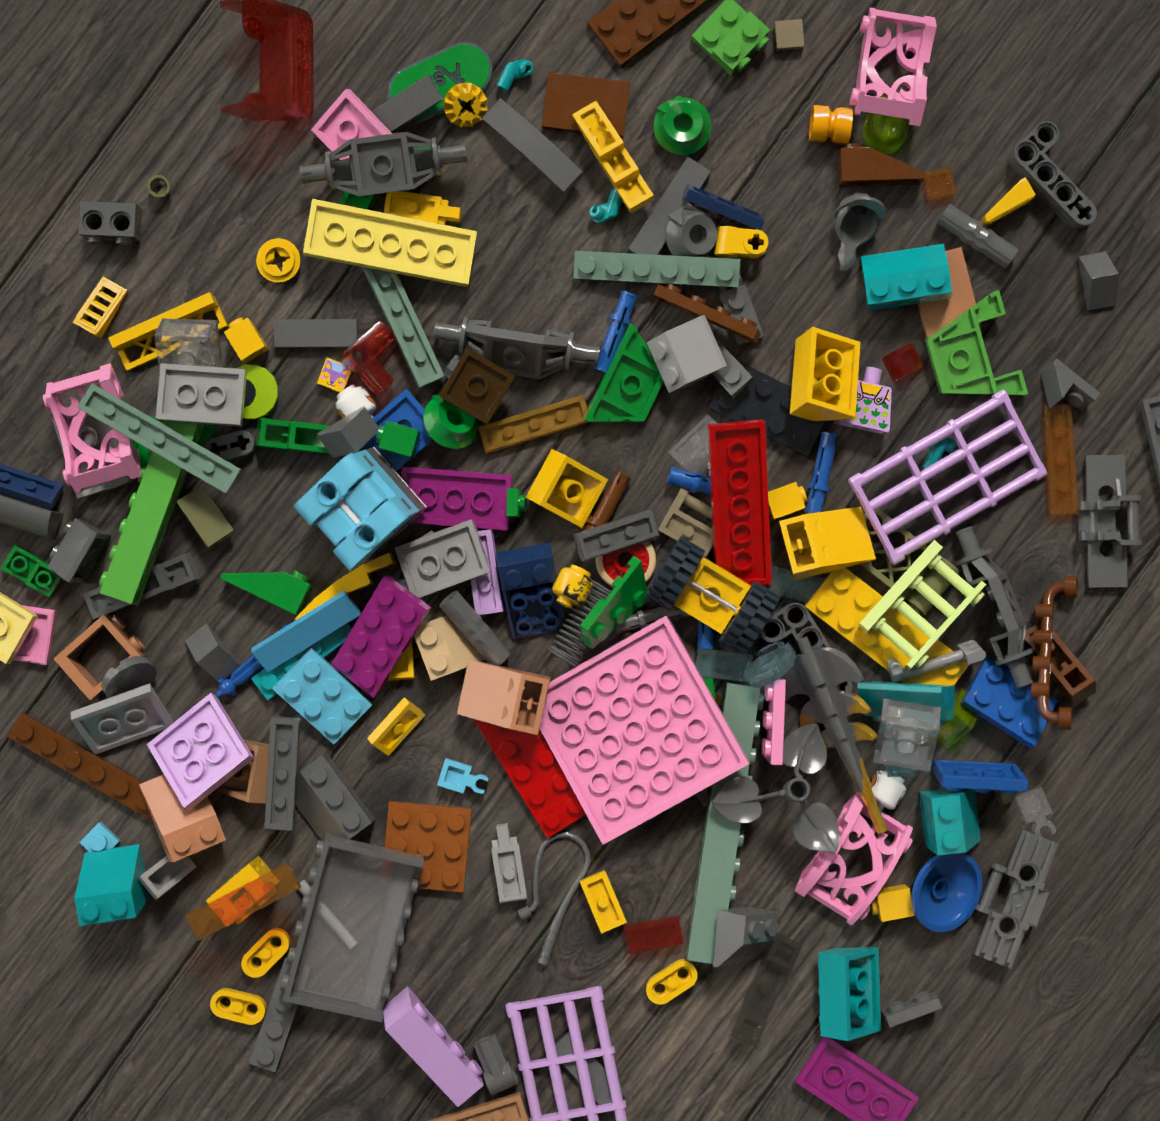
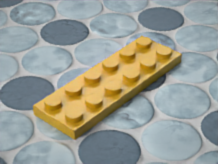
(846, 601)

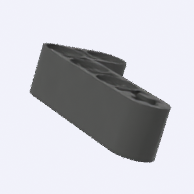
(1056, 178)
(797, 630)

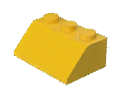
(825, 376)

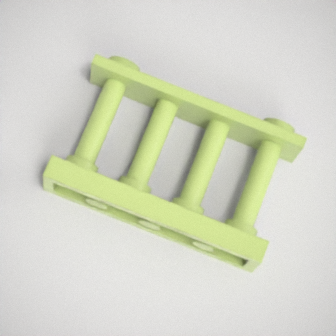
(913, 580)

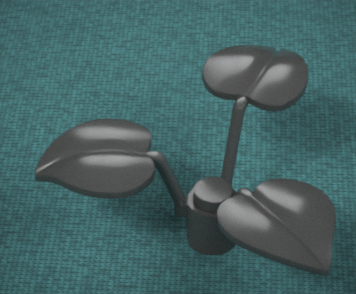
(817, 826)

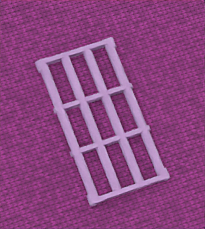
(919, 477)
(580, 1056)

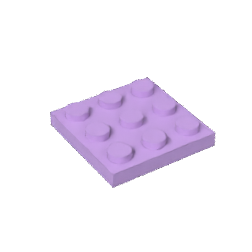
(200, 751)

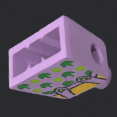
(872, 404)

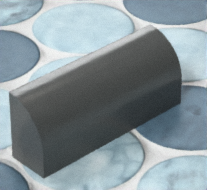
(29, 517)

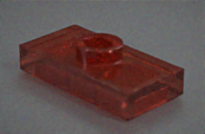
(653, 934)

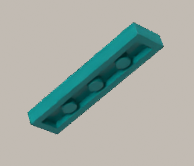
(266, 680)

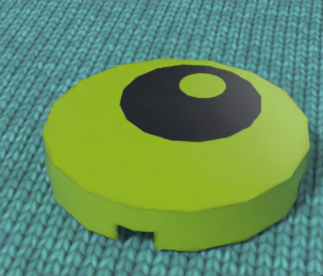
(260, 392)

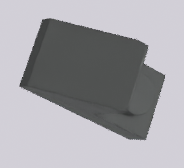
(1063, 382)

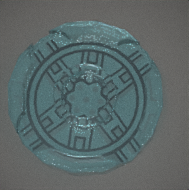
(770, 665)

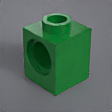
(398, 439)

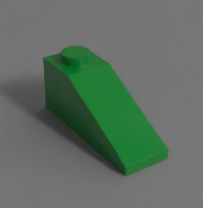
(279, 588)

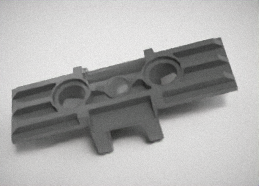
(1098, 522)
(1023, 902)

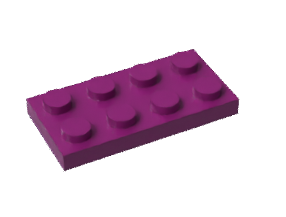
(460, 496)
(380, 636)
(854, 1085)

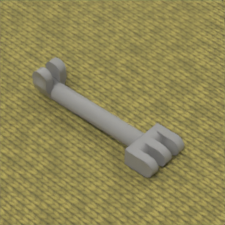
(967, 651)

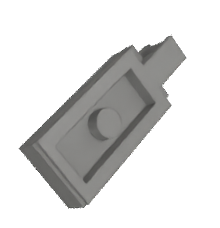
(508, 866)

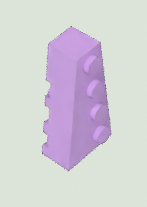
(431, 1047)

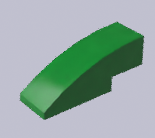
(290, 436)

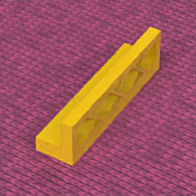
(147, 329)

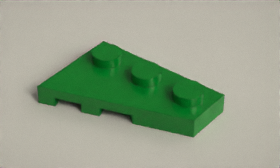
(617, 607)

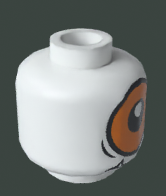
(352, 399)
(887, 790)

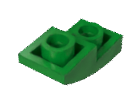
(31, 570)

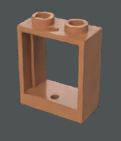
(74, 668)

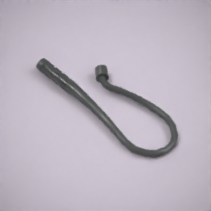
(526, 912)

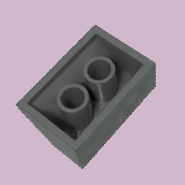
(330, 800)

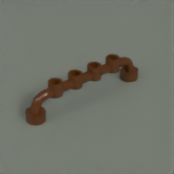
(1042, 664)

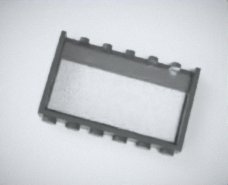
(351, 927)

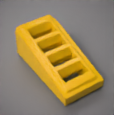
(1017, 197)
(92, 301)

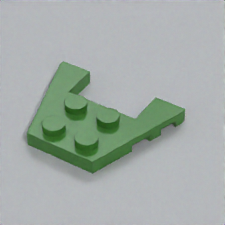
(961, 356)

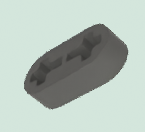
(228, 440)

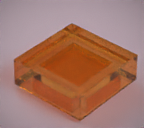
(939, 184)

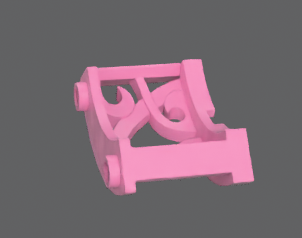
(919, 41)
(124, 455)
(817, 869)

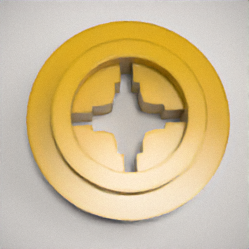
(465, 92)
(267, 254)

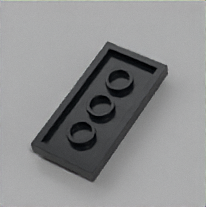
(770, 401)

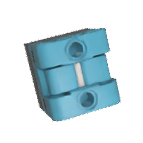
(360, 506)

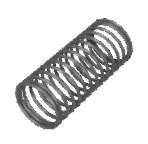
(574, 660)

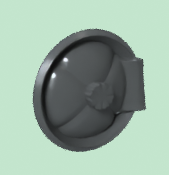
(691, 232)

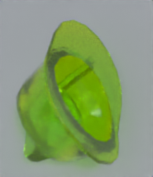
(884, 132)

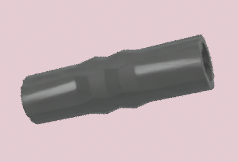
(977, 236)
(474, 629)

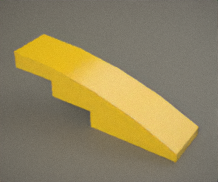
(613, 157)
(351, 582)

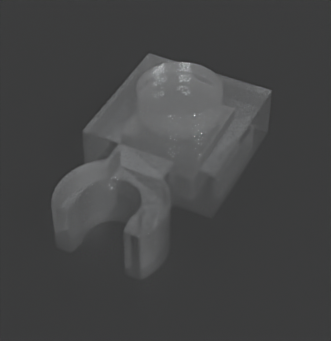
(1035, 808)

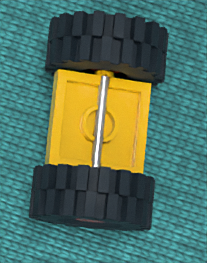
(712, 595)

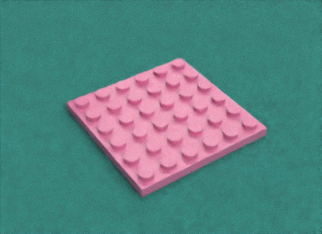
(637, 730)

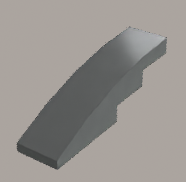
(533, 146)
(162, 579)

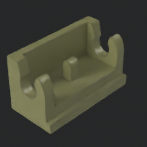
(205, 517)

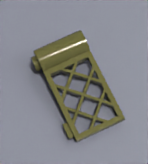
(930, 576)

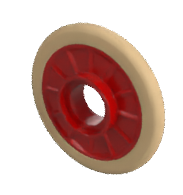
(609, 568)

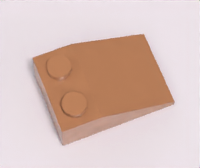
(180, 829)

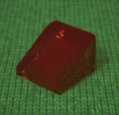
(902, 362)

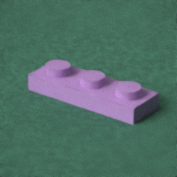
(487, 588)

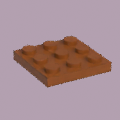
(438, 835)

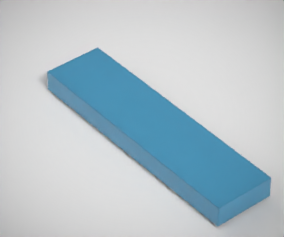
(306, 631)

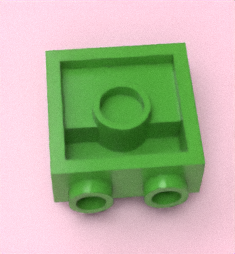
(731, 36)

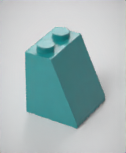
(949, 820)
(110, 885)

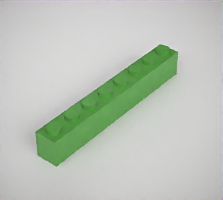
(146, 522)

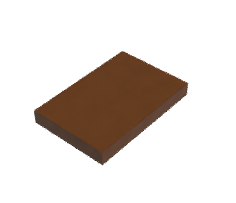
(571, 93)

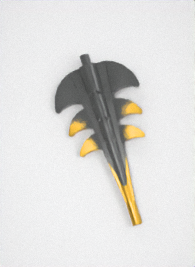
(819, 675)

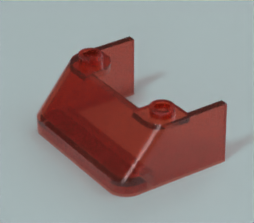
(284, 61)

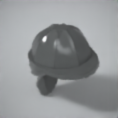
(855, 224)

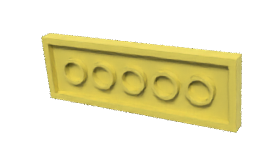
(389, 243)

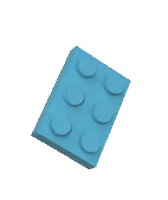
(322, 695)

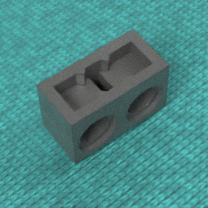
(111, 217)

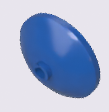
(946, 891)

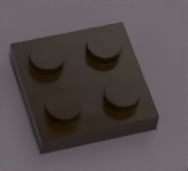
(477, 386)

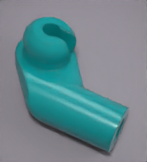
(514, 71)
(608, 210)
(936, 451)

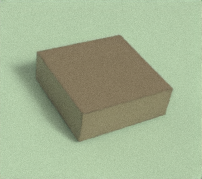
(789, 35)

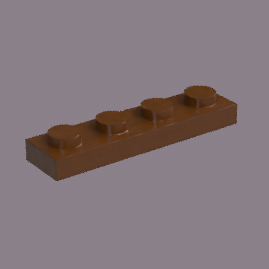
(697, 307)

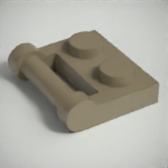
(680, 524)

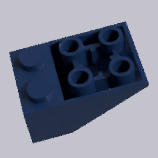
(527, 589)

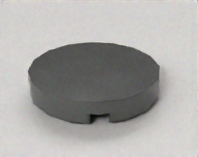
(130, 675)

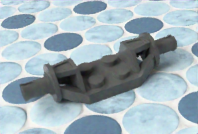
(383, 163)
(517, 351)
(1001, 592)

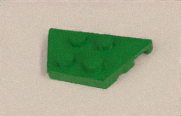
(628, 383)

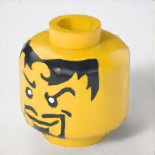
(572, 586)

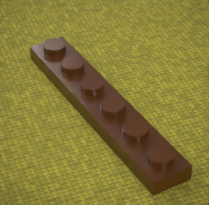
(79, 762)

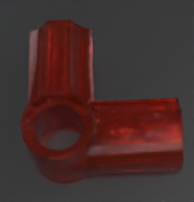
(369, 346)

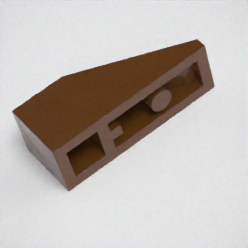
(872, 168)
(1066, 670)

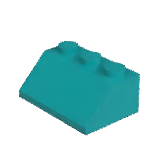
(906, 277)
(923, 694)
(849, 992)

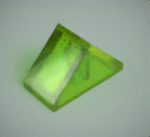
(960, 725)

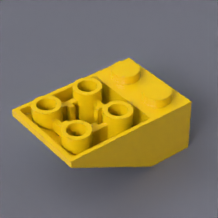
(826, 541)

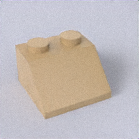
(444, 647)

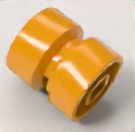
(831, 125)

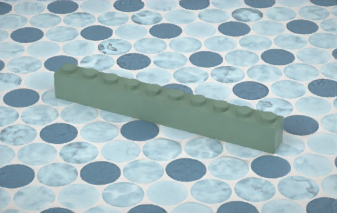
(721, 835)

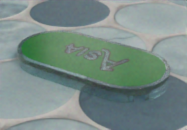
(448, 67)

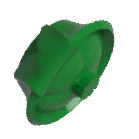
(682, 125)
(449, 424)

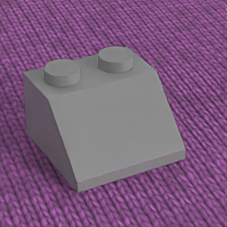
(686, 354)

